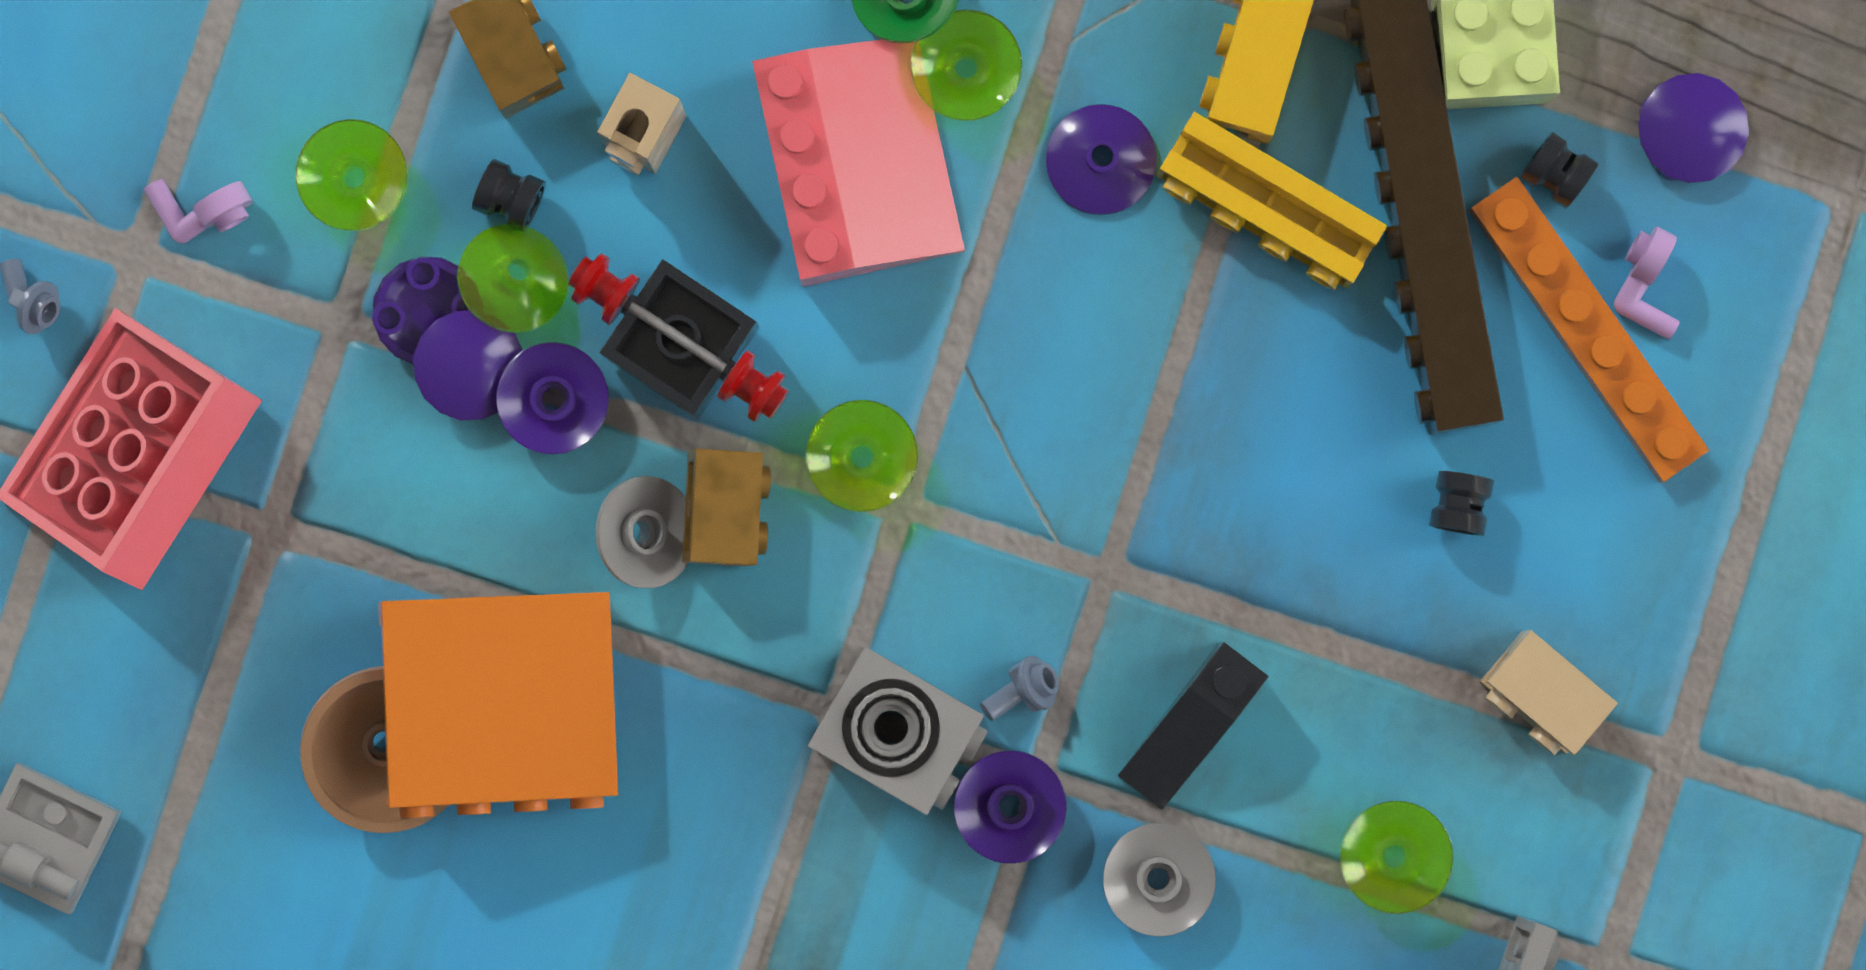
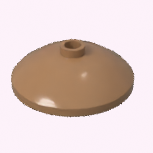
(342, 761)

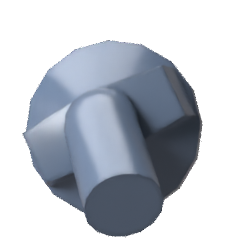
(35, 305)
(1031, 682)

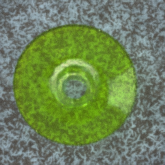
(971, 37)
(331, 155)
(496, 295)
(854, 426)
(1425, 862)

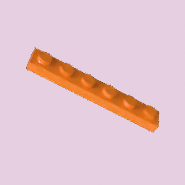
(1588, 330)

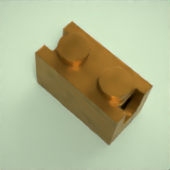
(509, 52)
(724, 507)

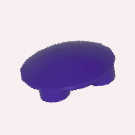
(1693, 128)
(412, 300)
(462, 364)

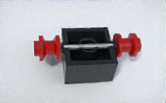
(678, 338)

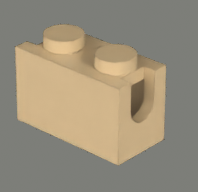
(641, 125)
(1547, 694)

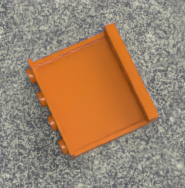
(498, 702)

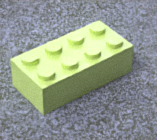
(1496, 52)

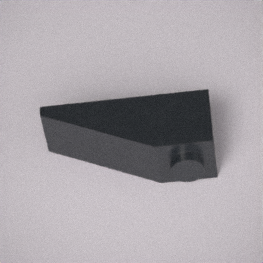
(1193, 724)

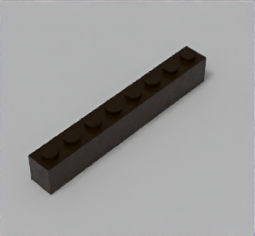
(1426, 214)

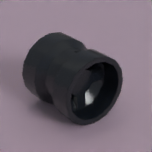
(1559, 170)
(508, 194)
(1461, 503)

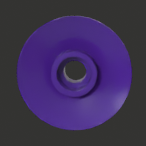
(1094, 187)
(545, 368)
(1015, 837)

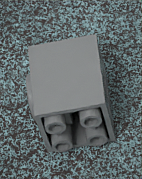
(921, 763)

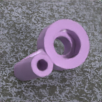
(220, 209)
(1648, 258)

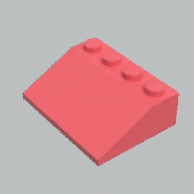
(856, 160)
(128, 449)

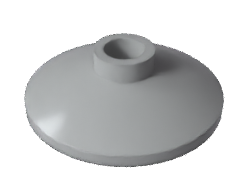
(659, 512)
(1188, 886)

